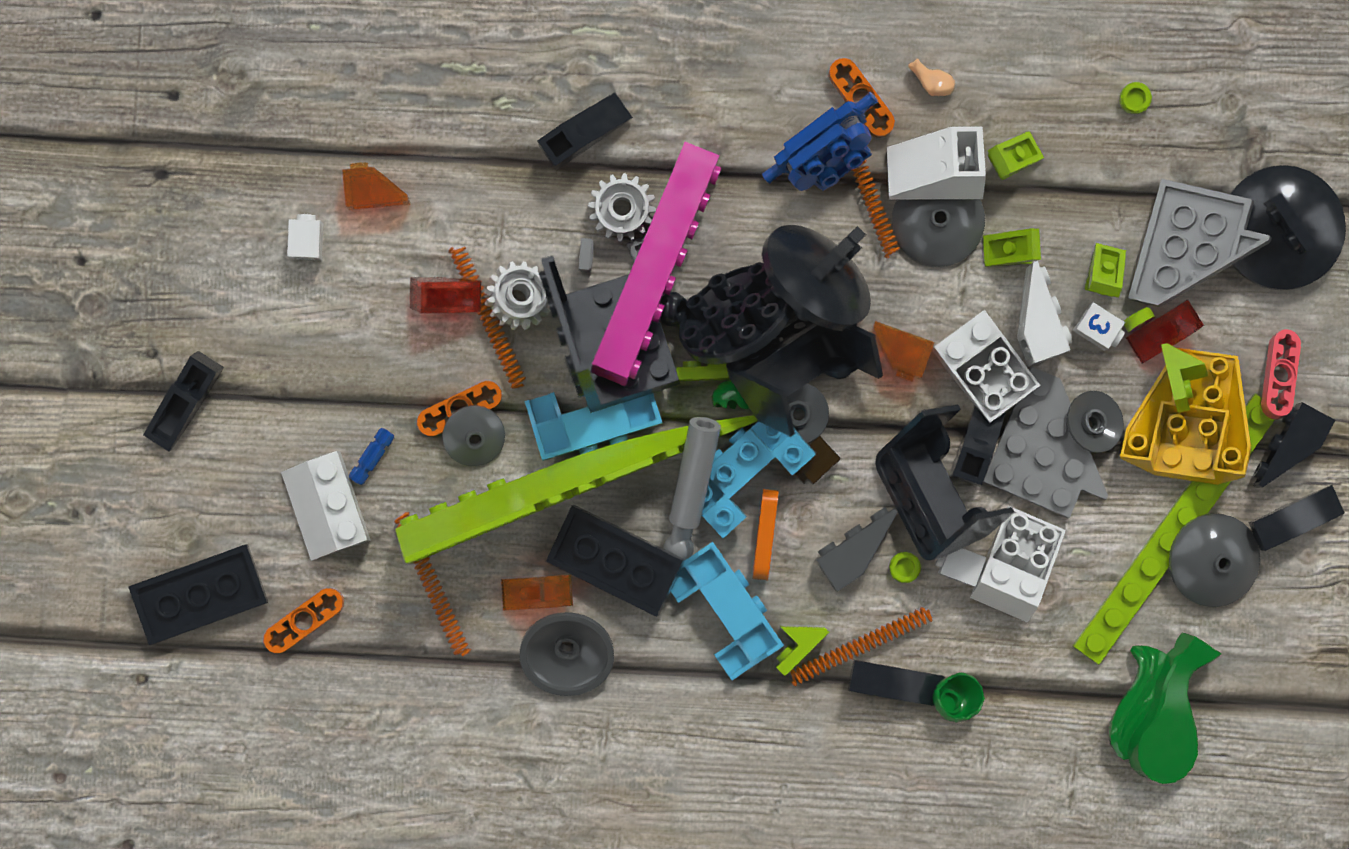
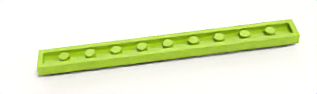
(1154, 557)

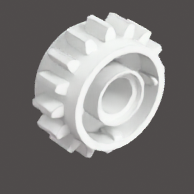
(622, 190)
(506, 306)

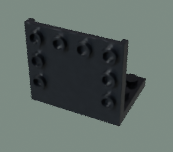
(584, 323)

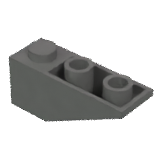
(851, 557)

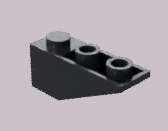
(583, 130)
(1301, 436)
(976, 448)

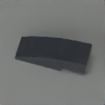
(183, 400)
(1296, 518)
(893, 682)

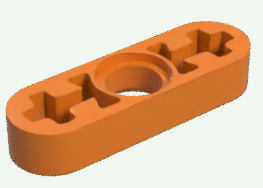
(855, 73)
(435, 412)
(765, 534)
(279, 627)

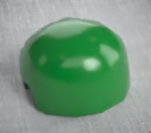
(727, 395)
(958, 697)

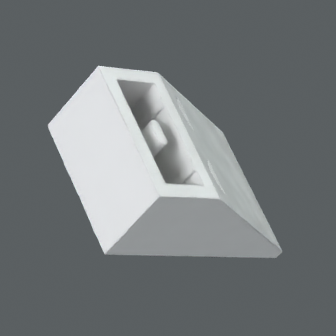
(938, 165)
(1039, 326)
(985, 366)
(1018, 565)

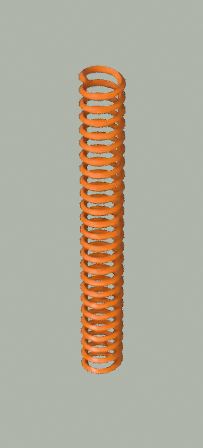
(873, 211)
(491, 324)
(436, 606)
(855, 644)

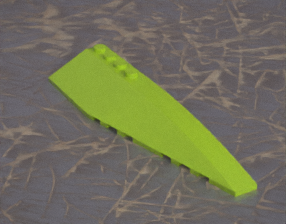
(539, 490)

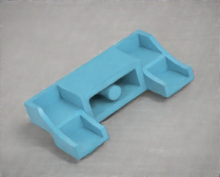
(582, 430)
(741, 462)
(736, 609)

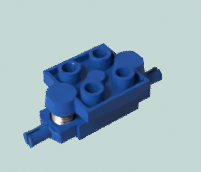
(826, 147)

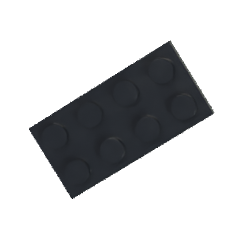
(615, 560)
(198, 594)

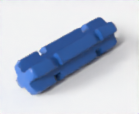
(371, 456)

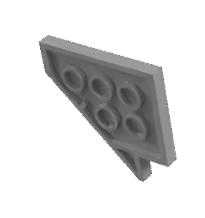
(1191, 240)
(1038, 454)

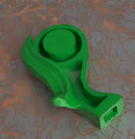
(1154, 717)

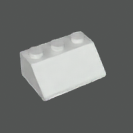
(325, 505)

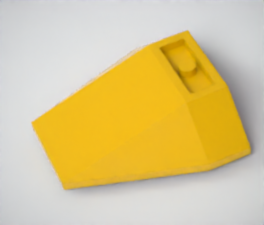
(1198, 444)

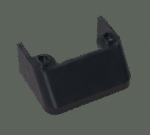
(795, 359)
(924, 492)

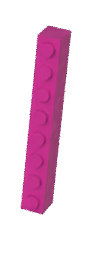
(654, 264)

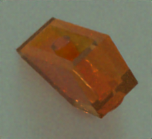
(369, 188)
(903, 351)
(537, 592)

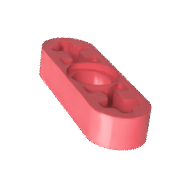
(1275, 351)

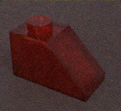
(445, 295)
(1167, 328)

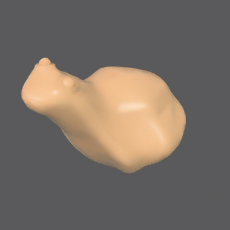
(933, 81)

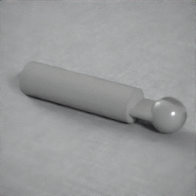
(692, 484)

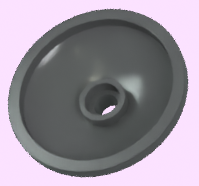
(934, 242)
(1197, 555)
(562, 667)

